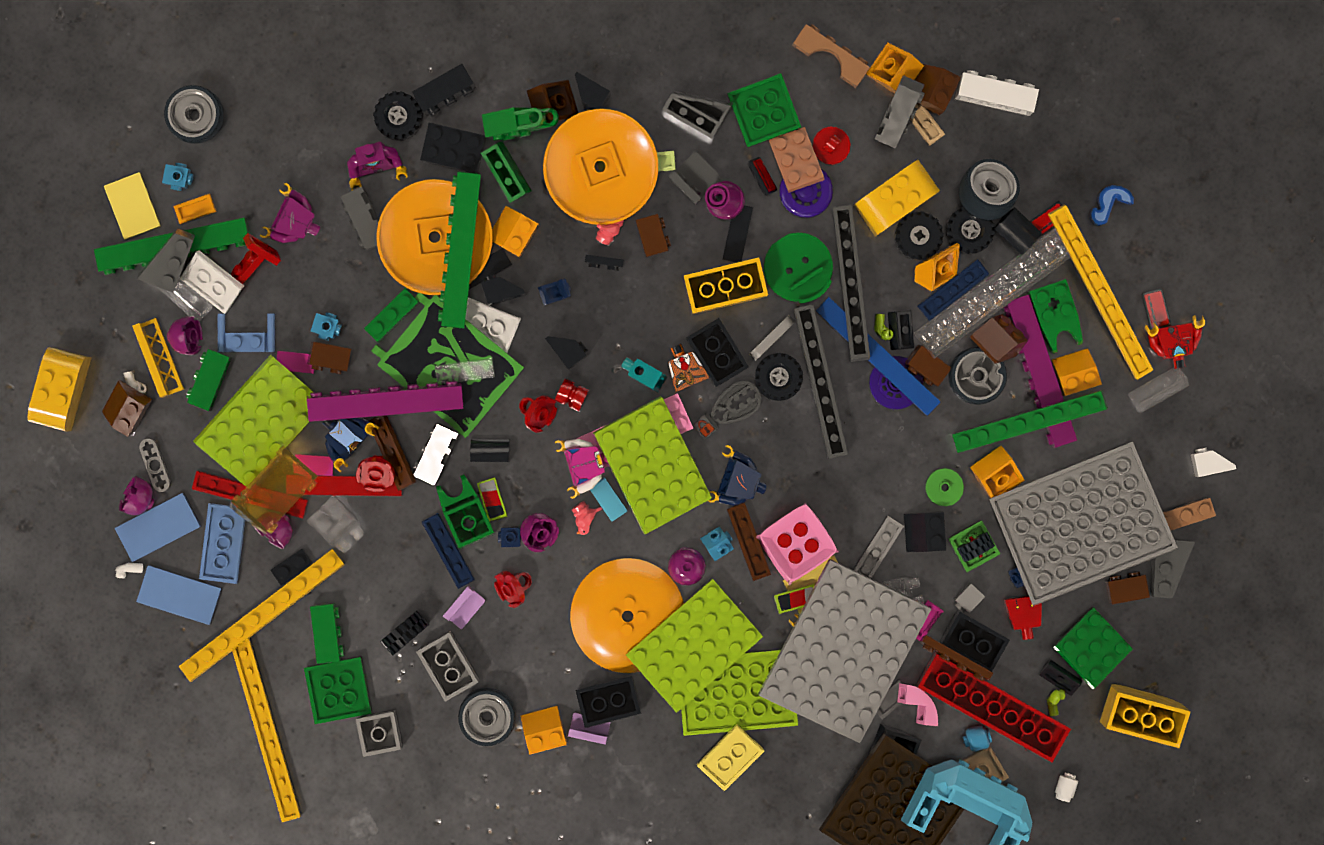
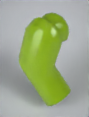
(880, 329)
(1053, 700)

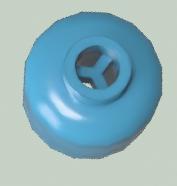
(977, 738)

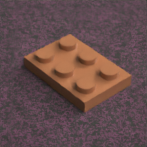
(796, 159)

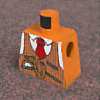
(685, 369)

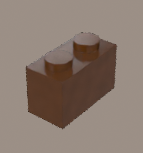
(652, 235)
(329, 357)
(924, 364)
(1127, 588)

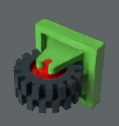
(974, 546)

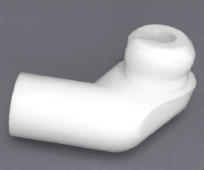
(130, 380)
(128, 567)

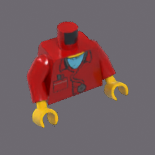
(1176, 340)

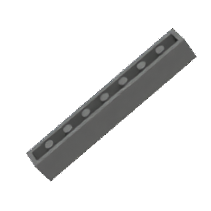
(851, 283)
(820, 381)

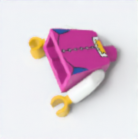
(583, 463)

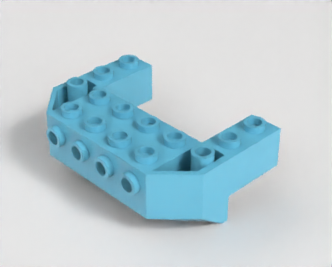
(974, 792)

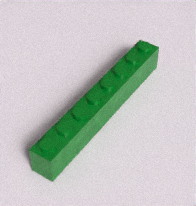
(460, 249)
(141, 251)
(1030, 421)

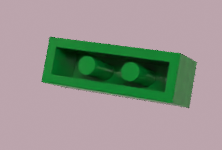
(506, 172)
(392, 315)
(208, 379)
(326, 633)

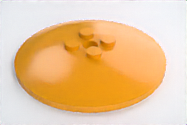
(628, 170)
(405, 233)
(609, 592)

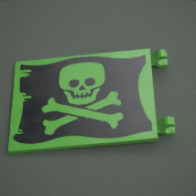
(430, 344)

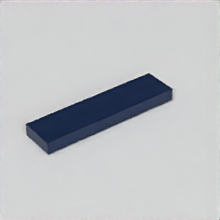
(953, 290)
(448, 550)

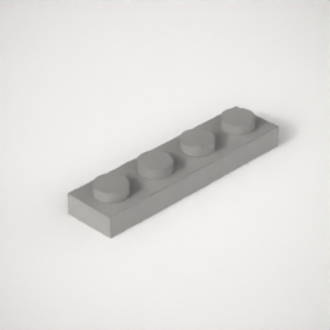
(878, 547)

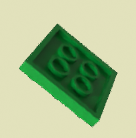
(764, 110)
(1093, 648)
(337, 690)

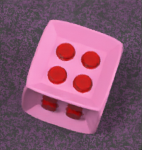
(797, 543)

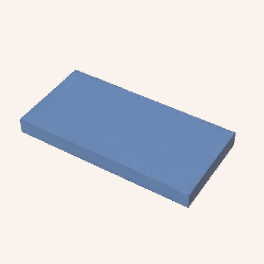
(157, 527)
(222, 544)
(179, 595)

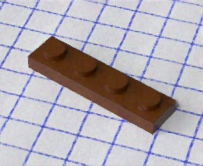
(392, 452)
(748, 542)
(962, 662)

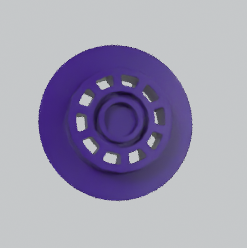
(807, 195)
(881, 395)

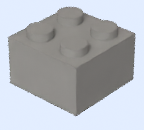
(379, 733)

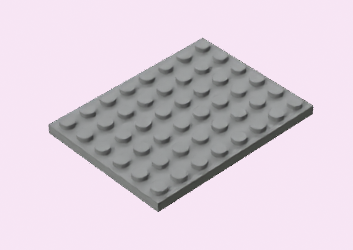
(1083, 523)
(844, 651)

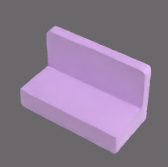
(464, 607)
(594, 734)

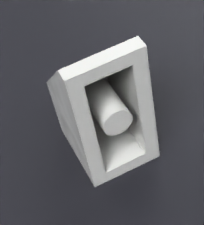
(1209, 462)

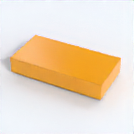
(195, 209)

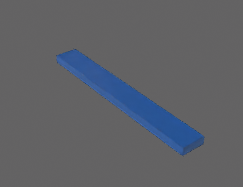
(883, 361)

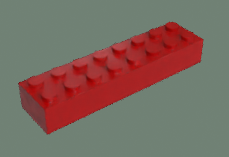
(993, 707)

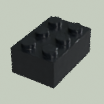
(444, 90)
(453, 148)
(717, 352)
(974, 641)
(608, 702)

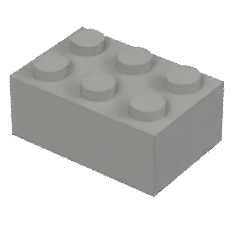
(448, 666)

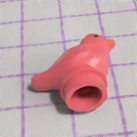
(607, 232)
(584, 517)

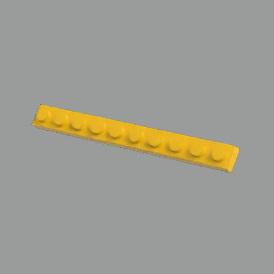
(1100, 291)
(261, 615)
(266, 732)

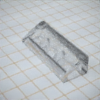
(189, 300)
(465, 370)
(1158, 389)

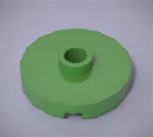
(934, 485)

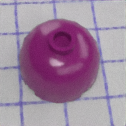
(185, 335)
(137, 497)
(538, 531)
(281, 535)
(686, 566)

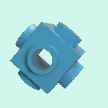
(171, 173)
(319, 326)
(718, 543)

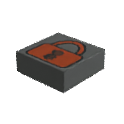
(705, 426)

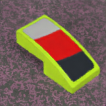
(492, 499)
(793, 599)

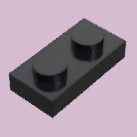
(612, 263)
(291, 567)
(1060, 677)

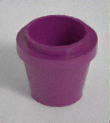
(731, 203)

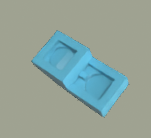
(608, 499)

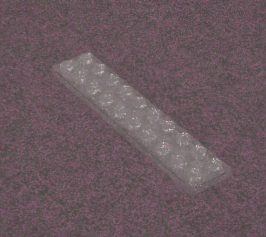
(993, 294)

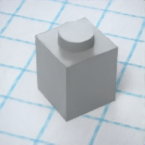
(968, 598)

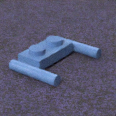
(246, 341)

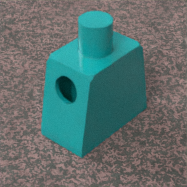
(651, 377)

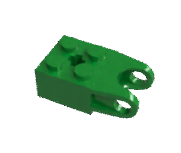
(516, 122)
(1056, 320)
(465, 507)

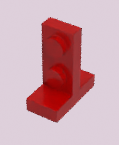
(254, 257)

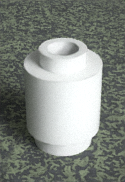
(1066, 787)

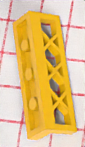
(151, 360)

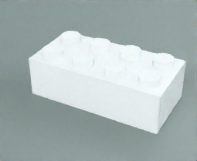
(997, 94)

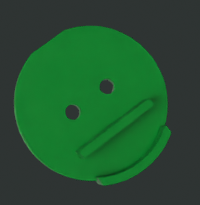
(808, 279)

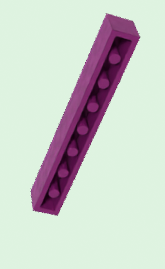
(1039, 367)
(384, 402)

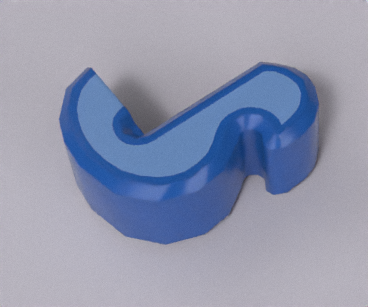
(1105, 202)

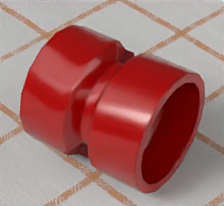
(571, 394)

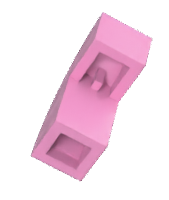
(926, 709)

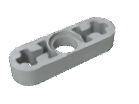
(772, 337)
(145, 453)

